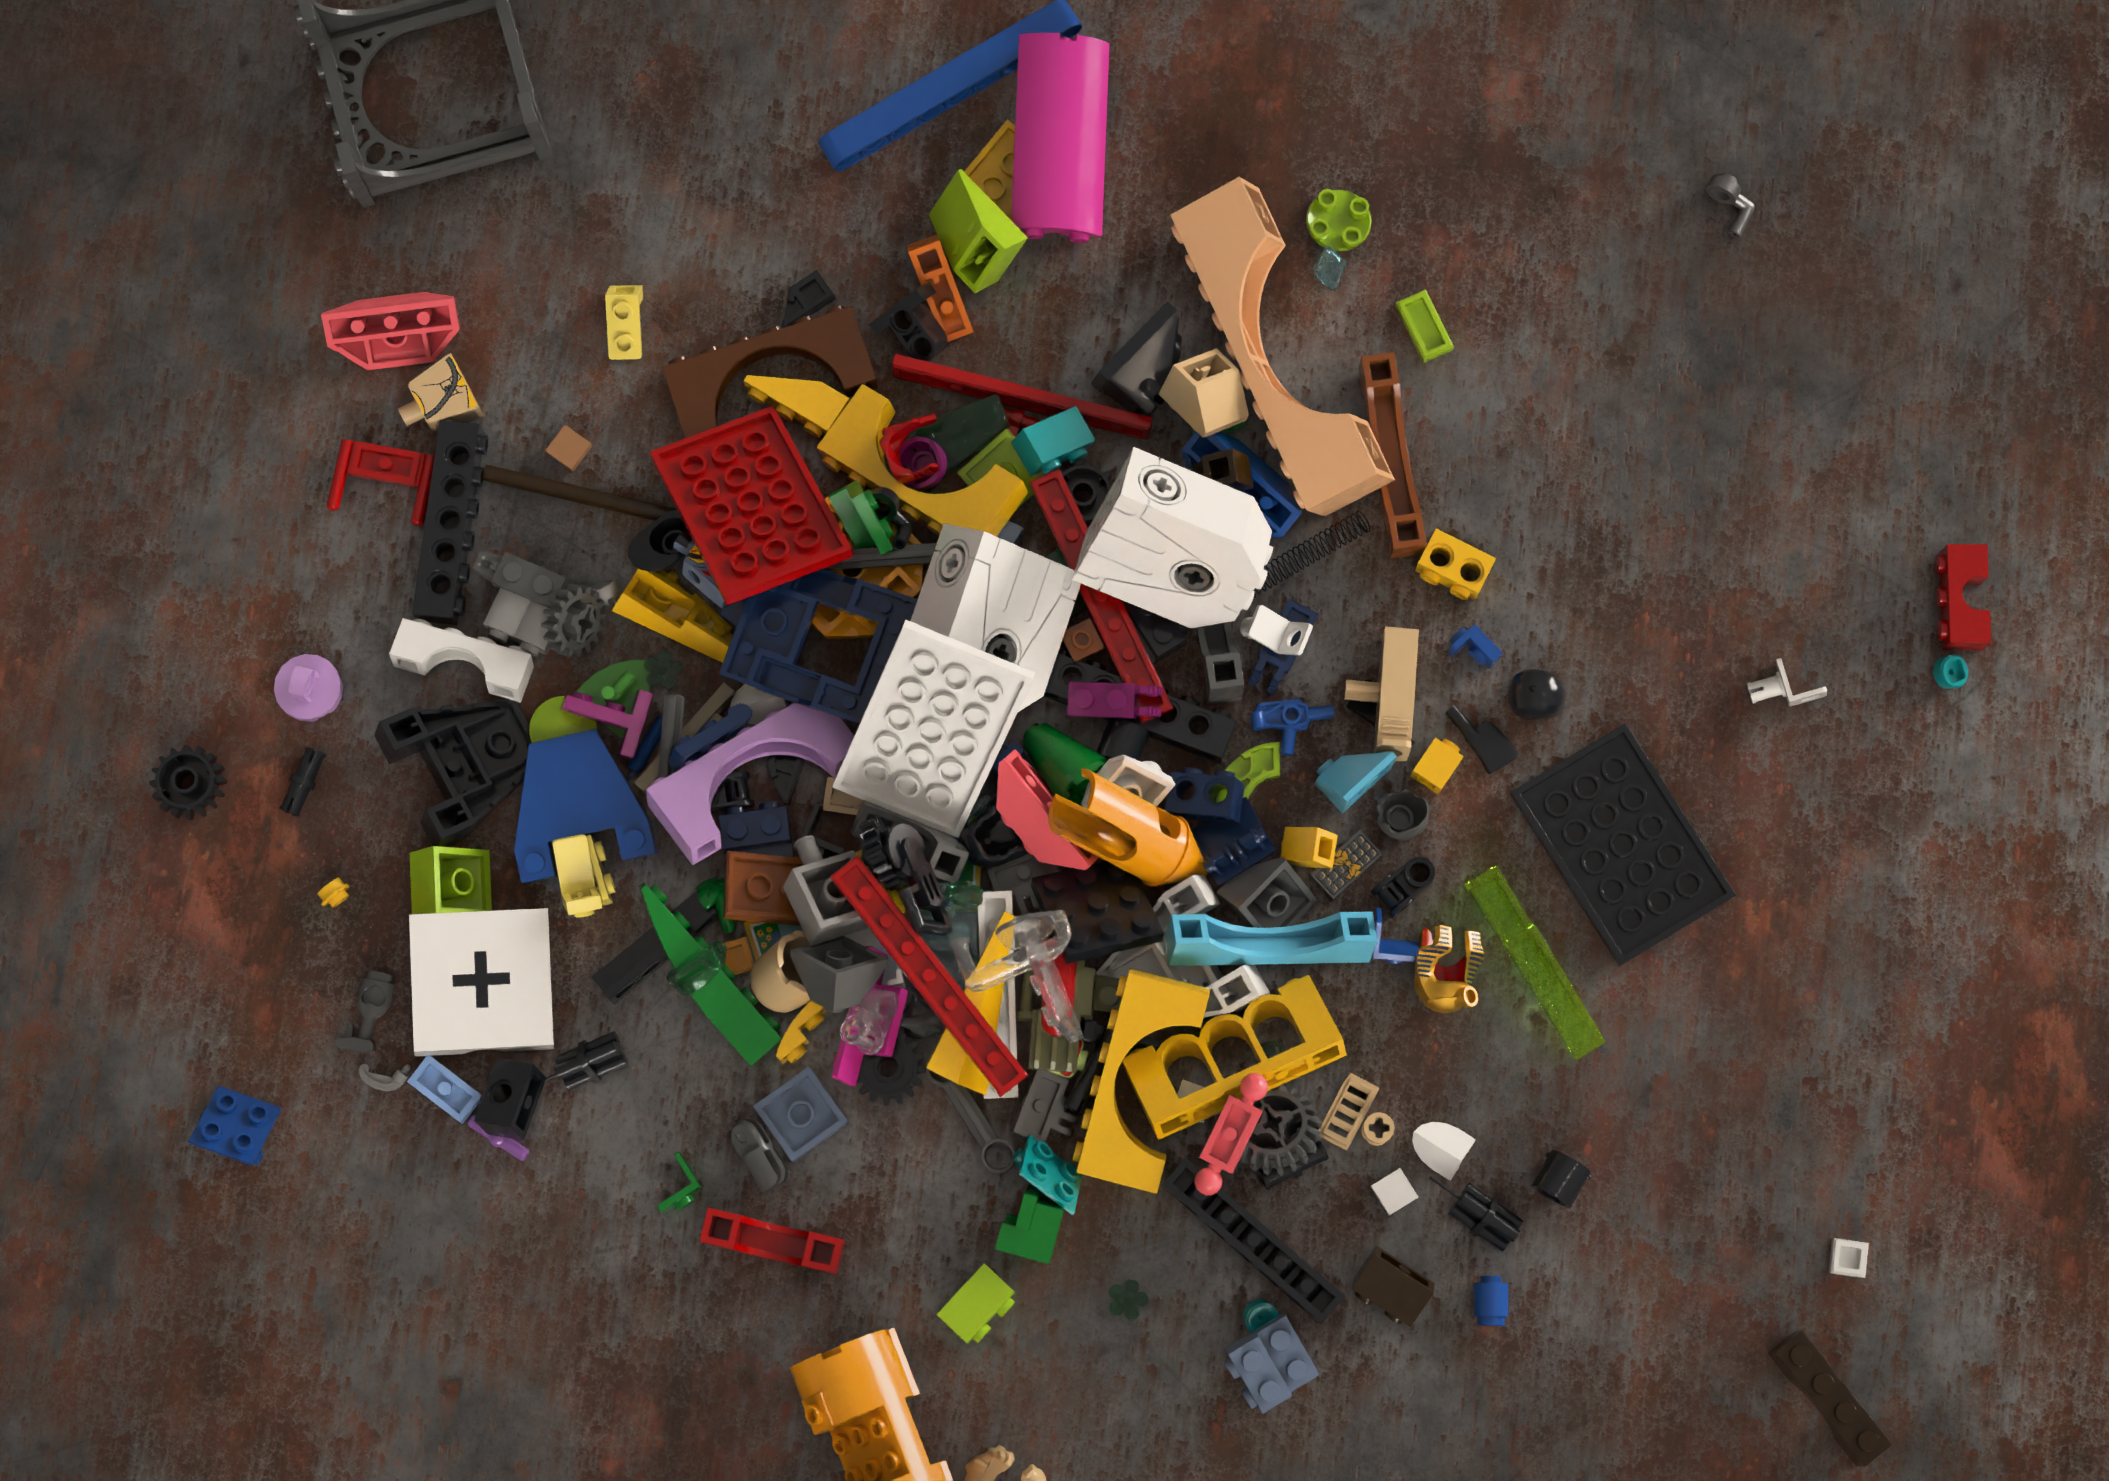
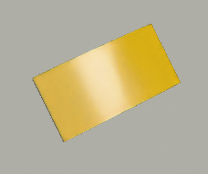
(794, 1042)

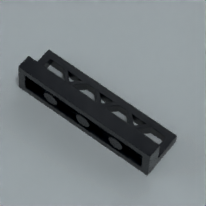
(647, 954)

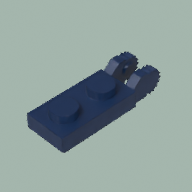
(1294, 613)
(709, 736)

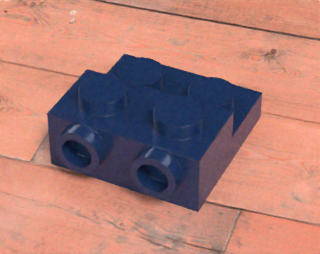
(757, 831)

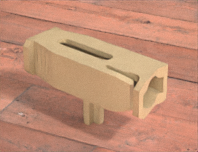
(1392, 692)

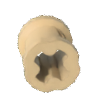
(1370, 1136)

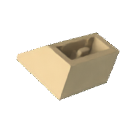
(1206, 392)

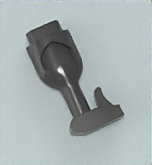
(372, 1003)

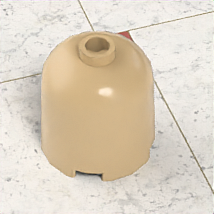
(776, 978)

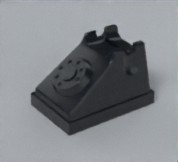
(1143, 363)

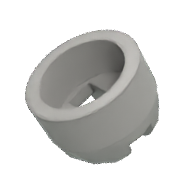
(607, 589)

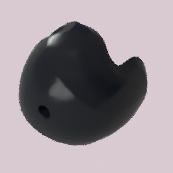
(1544, 702)

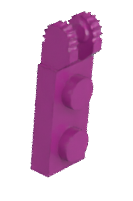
(1110, 700)

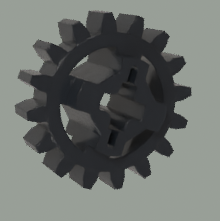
(875, 854)

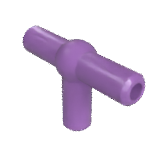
(507, 1144)

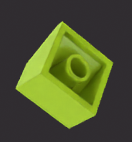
(450, 880)

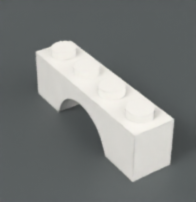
(422, 647)

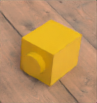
(1437, 765)
(1309, 847)

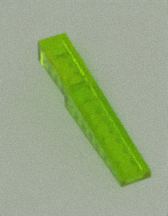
(1535, 961)

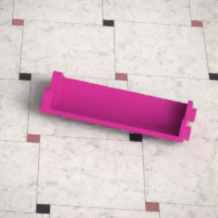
(1060, 136)

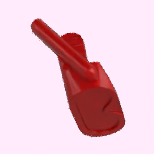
(891, 444)

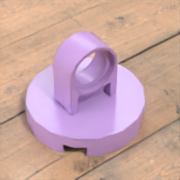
(308, 687)

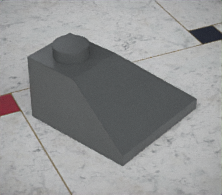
(1268, 895)
(838, 972)

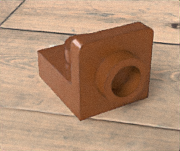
(1082, 640)

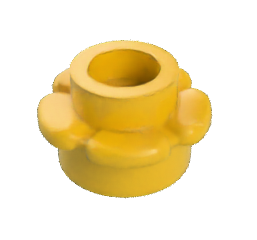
(334, 893)

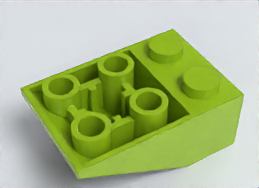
(975, 233)

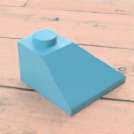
(1352, 776)

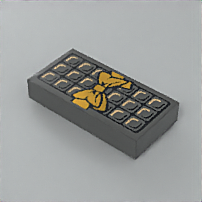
(1349, 864)

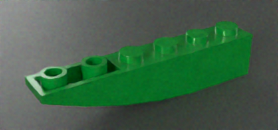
(719, 999)

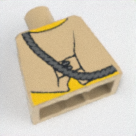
(441, 395)

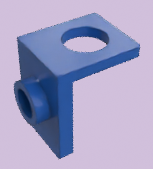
(1393, 950)

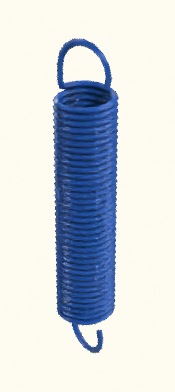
(646, 747)

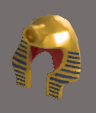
(1446, 987)

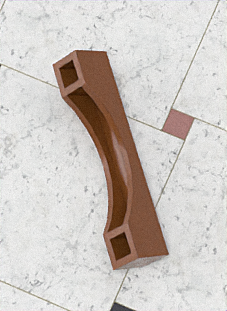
(1385, 417)

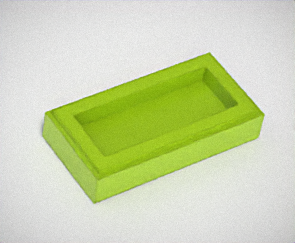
(1424, 326)

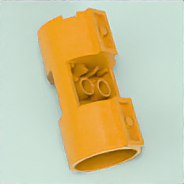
(861, 1400)

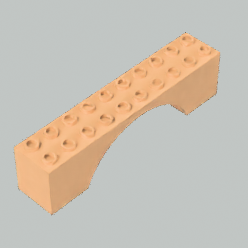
(1232, 249)

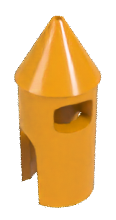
(1128, 833)

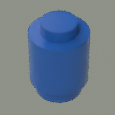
(1491, 1301)

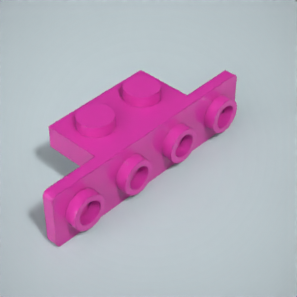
(849, 1058)

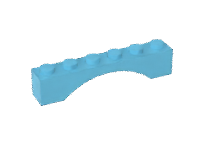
(1207, 941)

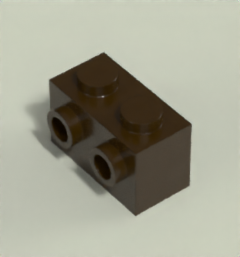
(1392, 1287)

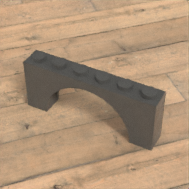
(1220, 664)

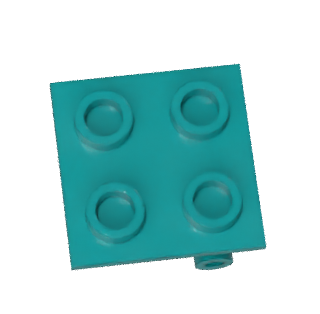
(1049, 1173)

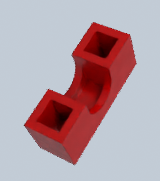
(1960, 624)

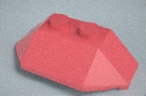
(392, 329)
(1025, 806)

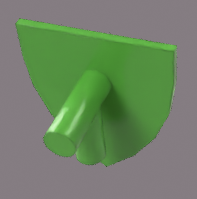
(617, 685)

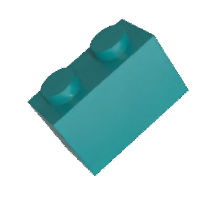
(1053, 441)

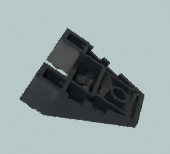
(472, 755)

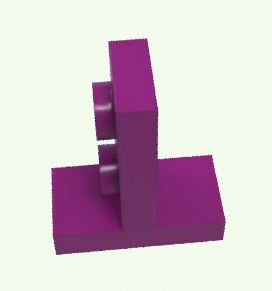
(613, 715)

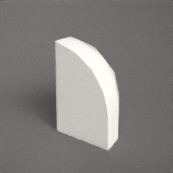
(759, 702)
(1442, 1147)

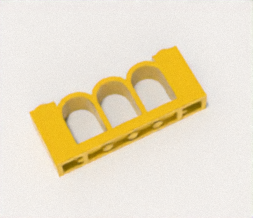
(1296, 1002)

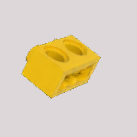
(1459, 557)

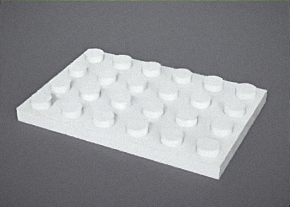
(933, 728)

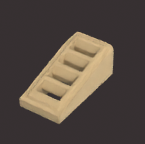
(1365, 1087)

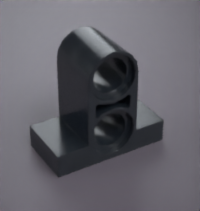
(922, 325)

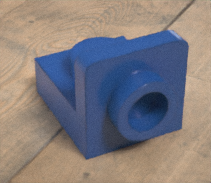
(1481, 647)

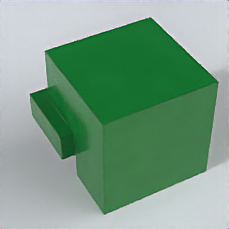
(1034, 1229)

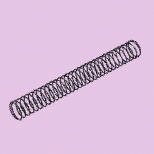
(1332, 540)

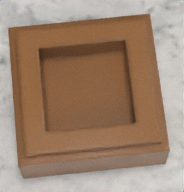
(568, 448)

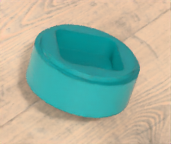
(1950, 671)
(1258, 1313)

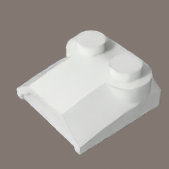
(1137, 777)

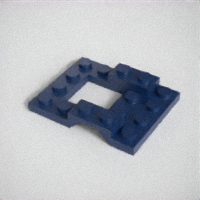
(777, 625)

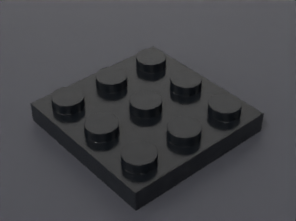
(1103, 909)

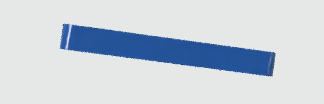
(941, 88)

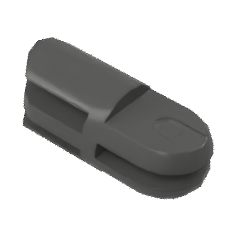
(759, 1154)

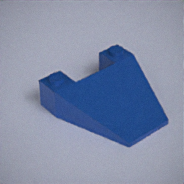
(571, 791)

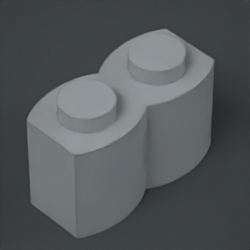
(519, 621)

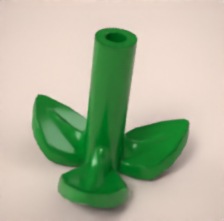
(712, 892)

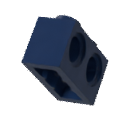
(1203, 804)

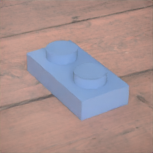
(445, 1089)

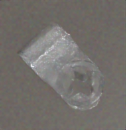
(870, 1018)

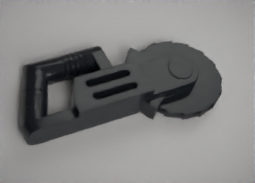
(908, 855)

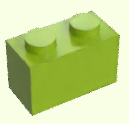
(977, 1304)

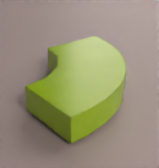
(1255, 767)

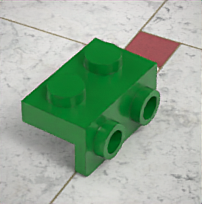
(859, 518)

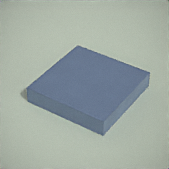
(801, 1114)

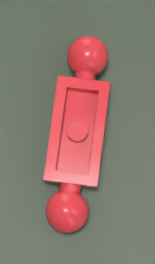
(1231, 1134)

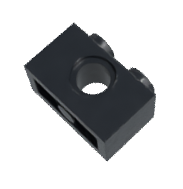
(513, 1116)

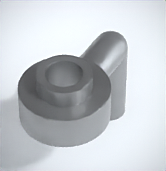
(1726, 190)

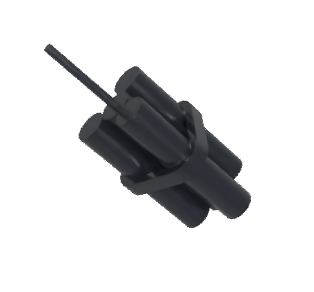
(589, 1061)
(1484, 1216)

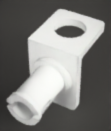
(1275, 631)
(1779, 685)

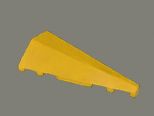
(665, 607)
(948, 1057)

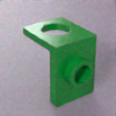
(685, 1196)

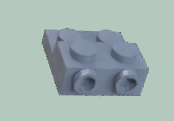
(1270, 1363)

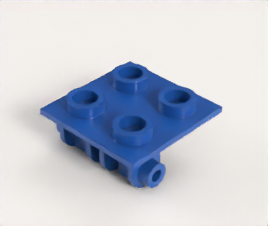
(235, 1126)

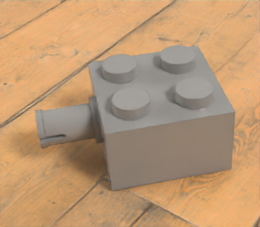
(816, 899)

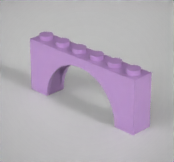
(685, 797)

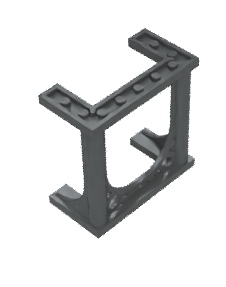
(340, 29)

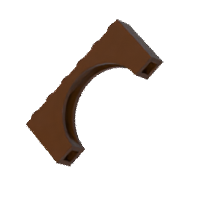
(827, 340)

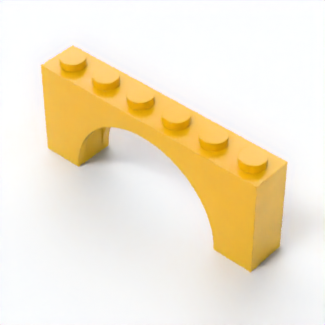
(855, 449)
(1109, 1146)

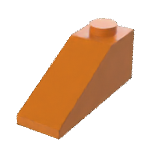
(946, 303)

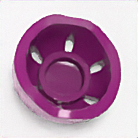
(923, 458)

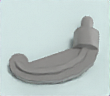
(383, 1082)

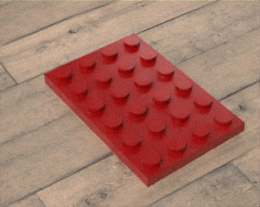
(750, 505)

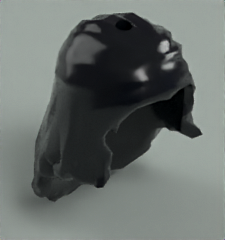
(1004, 844)

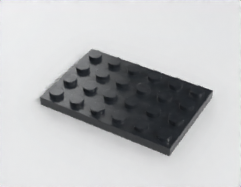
(1622, 844)

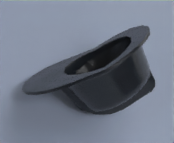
(653, 546)

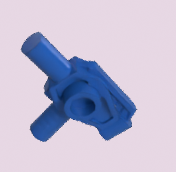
(1288, 716)

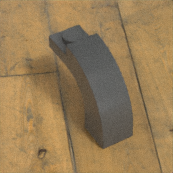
(942, 850)

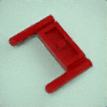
(383, 465)

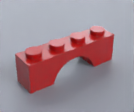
(772, 1241)

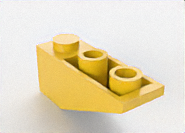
(804, 400)

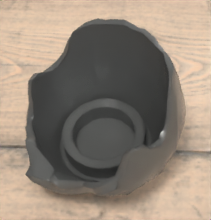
(1402, 814)

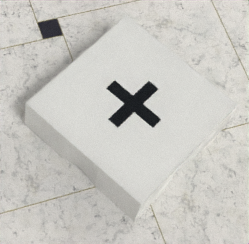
(481, 981)

